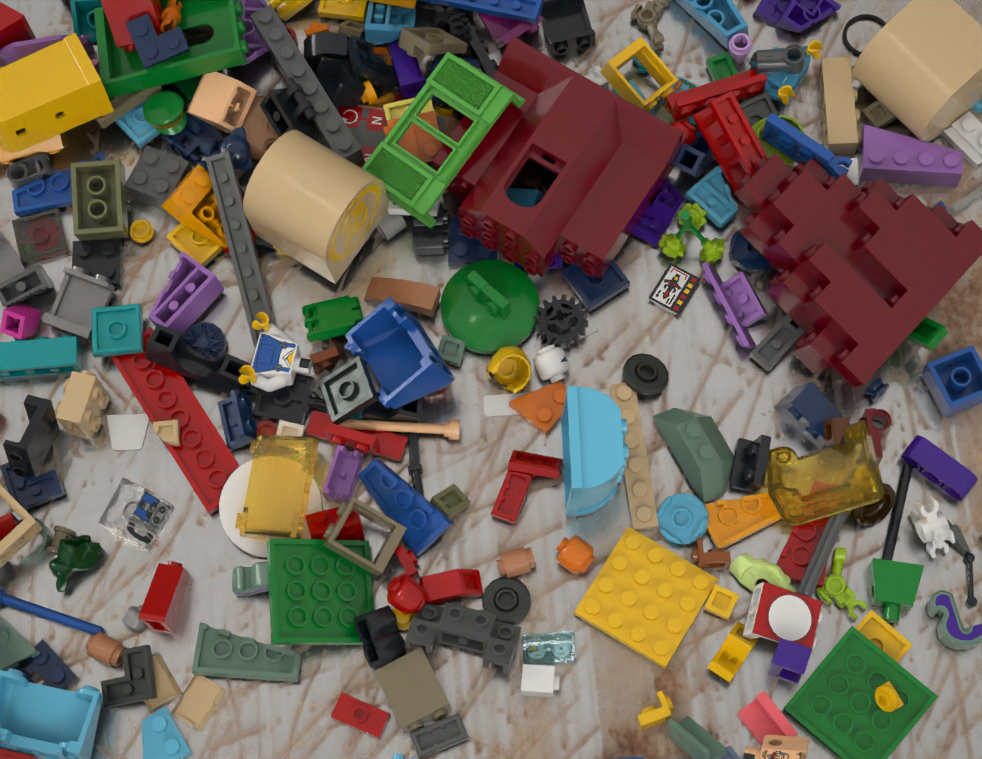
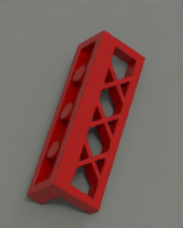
(696, 99)

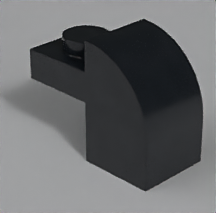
(324, 45)
(407, 413)

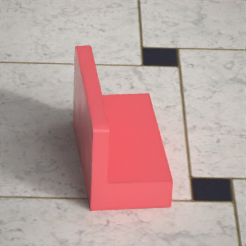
(765, 718)

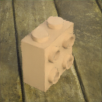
(82, 404)

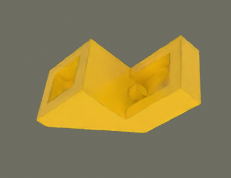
(732, 653)

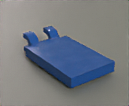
(801, 147)

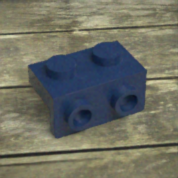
(237, 419)

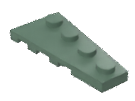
(233, 656)

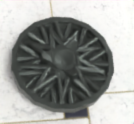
(645, 374)
(507, 599)

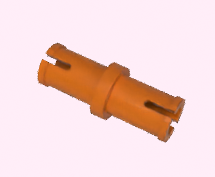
(171, 15)

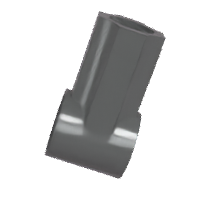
(778, 59)

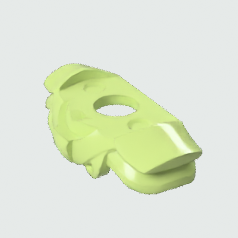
(749, 570)

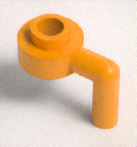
(370, 97)

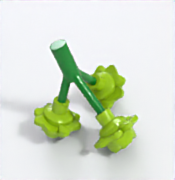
(691, 220)

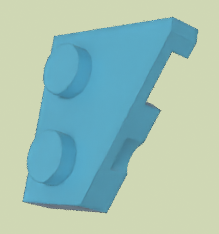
(162, 737)

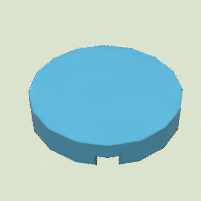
(683, 518)

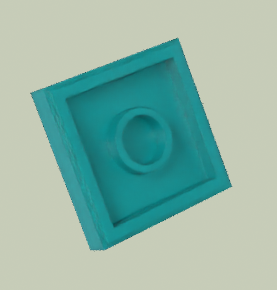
(117, 330)

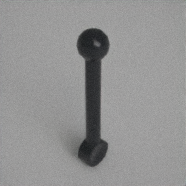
(971, 601)

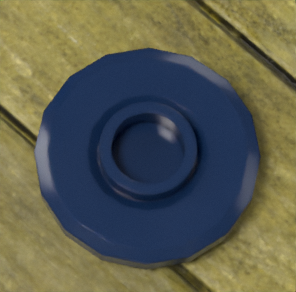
(206, 339)

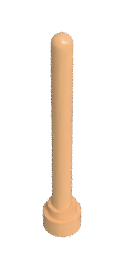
(449, 429)

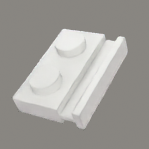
(966, 137)

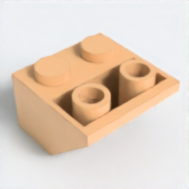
(221, 101)

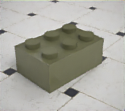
(99, 200)

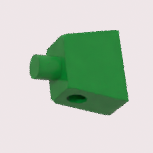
(894, 586)

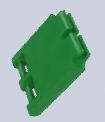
(332, 317)

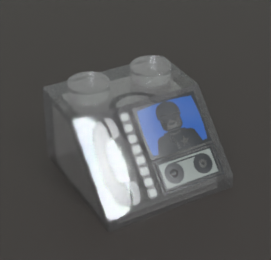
(135, 514)

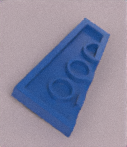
(47, 193)
(405, 506)

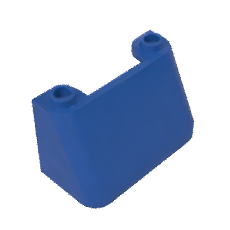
(399, 354)

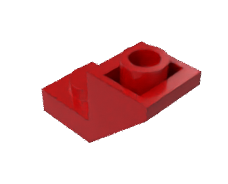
(451, 584)

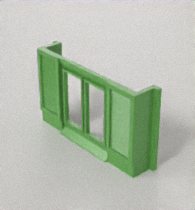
(405, 177)

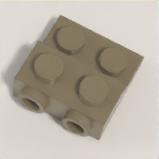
(430, 42)

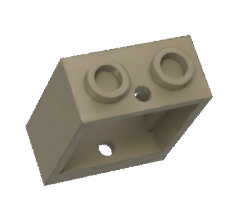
(386, 551)

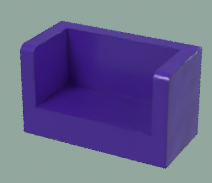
(789, 661)

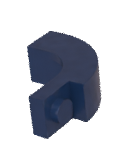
(694, 157)

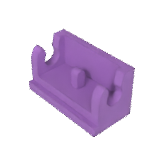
(342, 475)

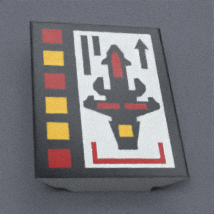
(674, 289)

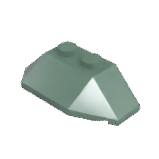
(698, 450)

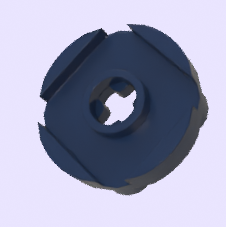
(744, 258)

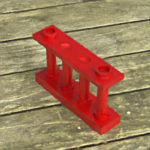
(730, 138)

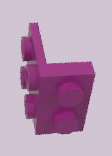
(503, 28)

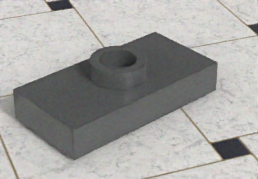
(439, 736)

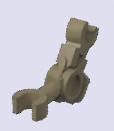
(647, 20)

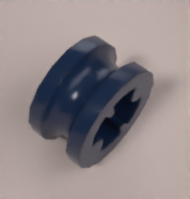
(877, 389)

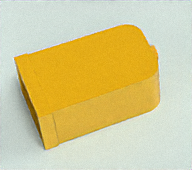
(49, 94)

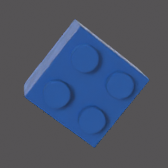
(955, 380)

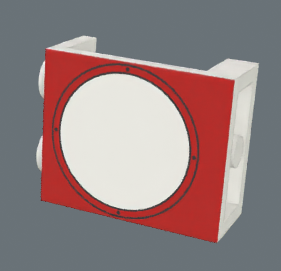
(783, 614)

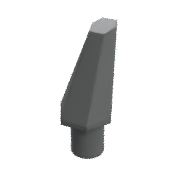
(960, 541)

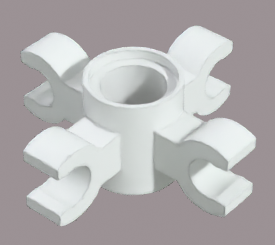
(932, 527)

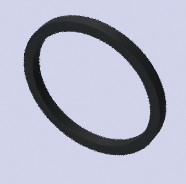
(859, 17)

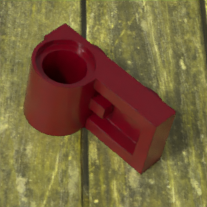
(877, 433)

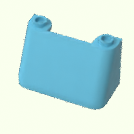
(46, 718)

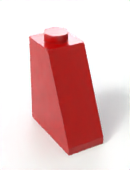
(165, 597)

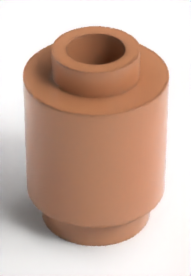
(516, 562)
(105, 649)

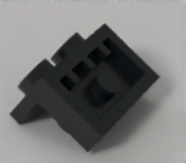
(750, 463)

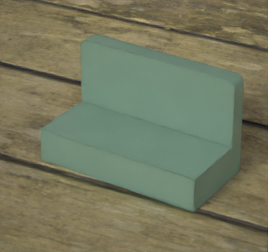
(695, 739)

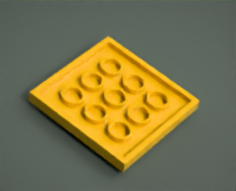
(646, 597)

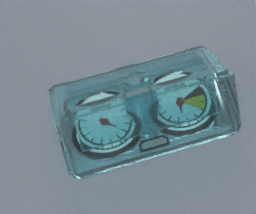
(549, 648)

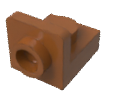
(713, 559)

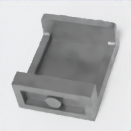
(75, 299)

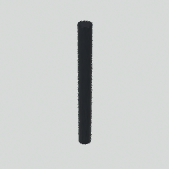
(897, 512)

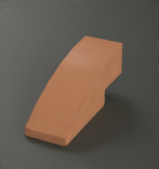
(411, 295)

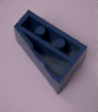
(807, 409)

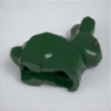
(73, 556)

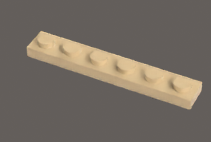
(637, 471)

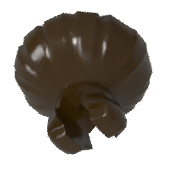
(876, 511)

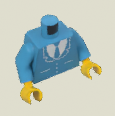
(783, 85)

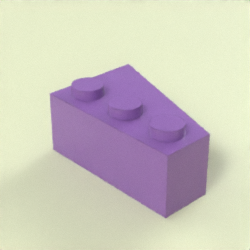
(186, 295)

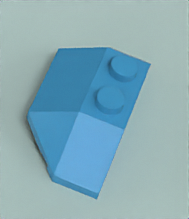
(386, 21)

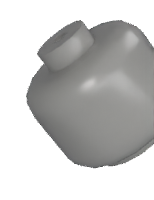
(132, 621)

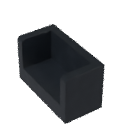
(339, 82)

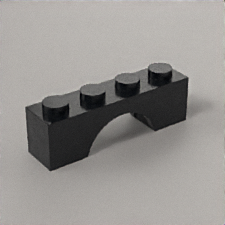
(171, 351)

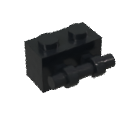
(289, 109)

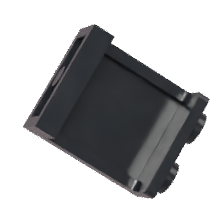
(566, 26)
(29, 453)

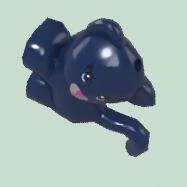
(234, 143)

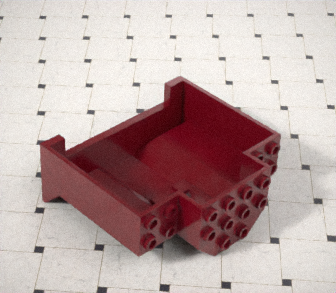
(605, 158)

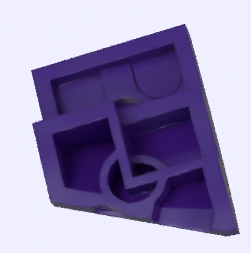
(795, 14)
(659, 214)

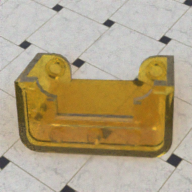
(825, 480)
(278, 487)

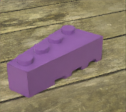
(907, 159)

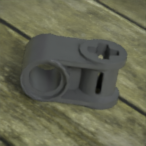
(30, 169)

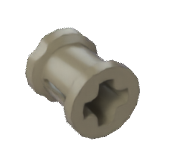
(60, 533)

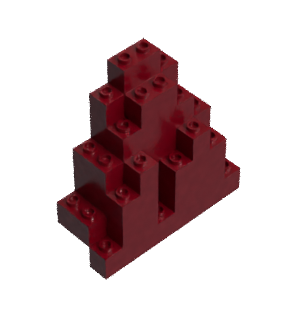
(851, 261)

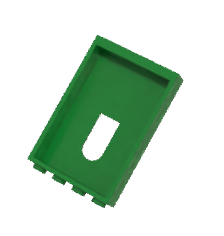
(125, 73)

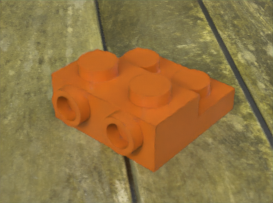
(417, 140)

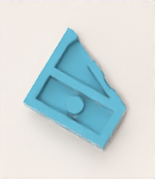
(714, 197)

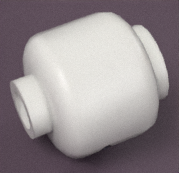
(551, 363)

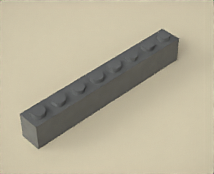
(293, 64)

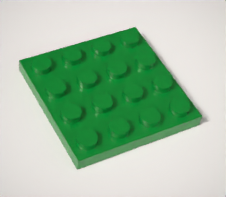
(316, 592)
(841, 703)

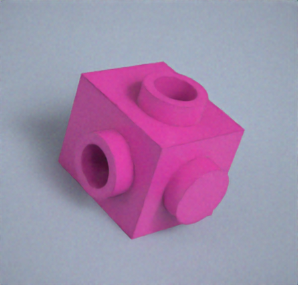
(20, 321)

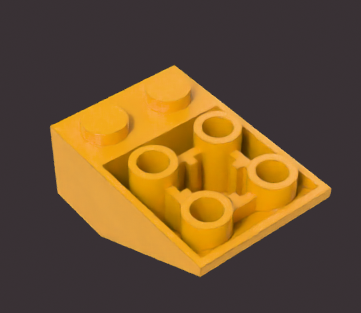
(196, 206)

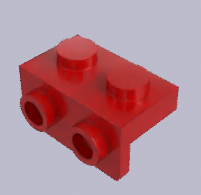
(319, 522)

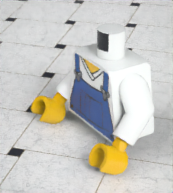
(274, 359)

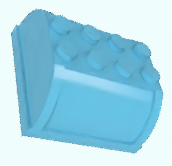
(591, 449)

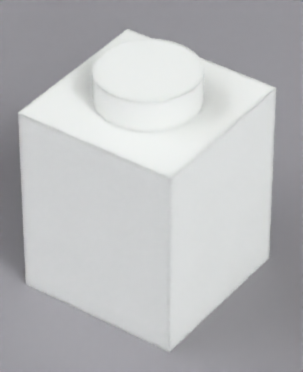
(539, 680)

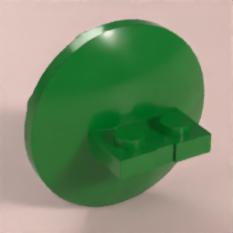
(489, 306)

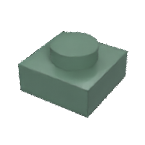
(451, 350)

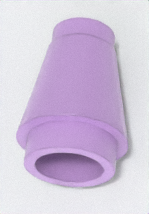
(739, 47)

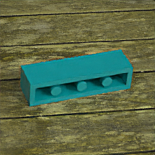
(40, 357)

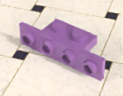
(739, 301)

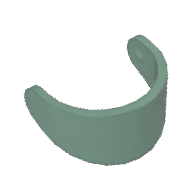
(41, 553)

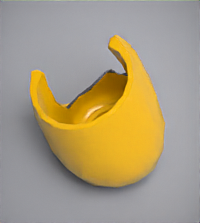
(509, 368)

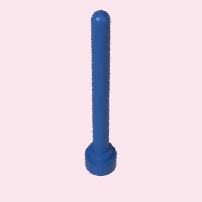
(49, 613)

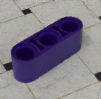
(939, 468)

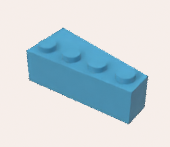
(717, 17)

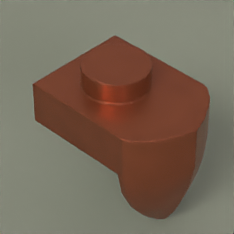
(328, 358)

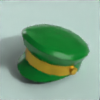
(165, 112)

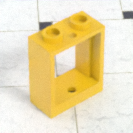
(652, 64)

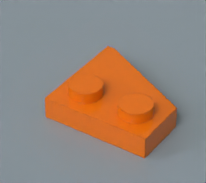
(542, 407)

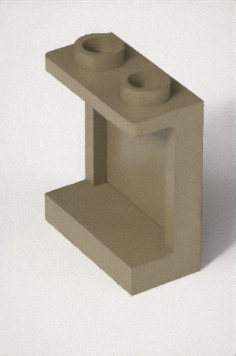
(413, 690)

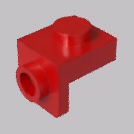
(407, 561)

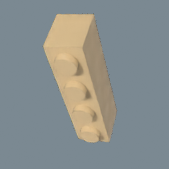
(838, 105)

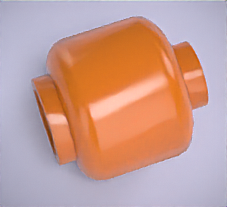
(575, 554)

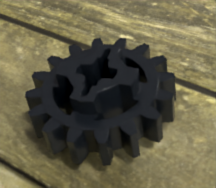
(550, 324)

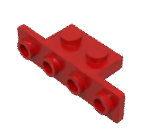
(364, 441)

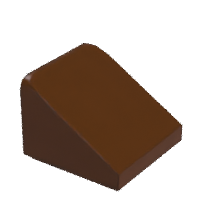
(835, 429)

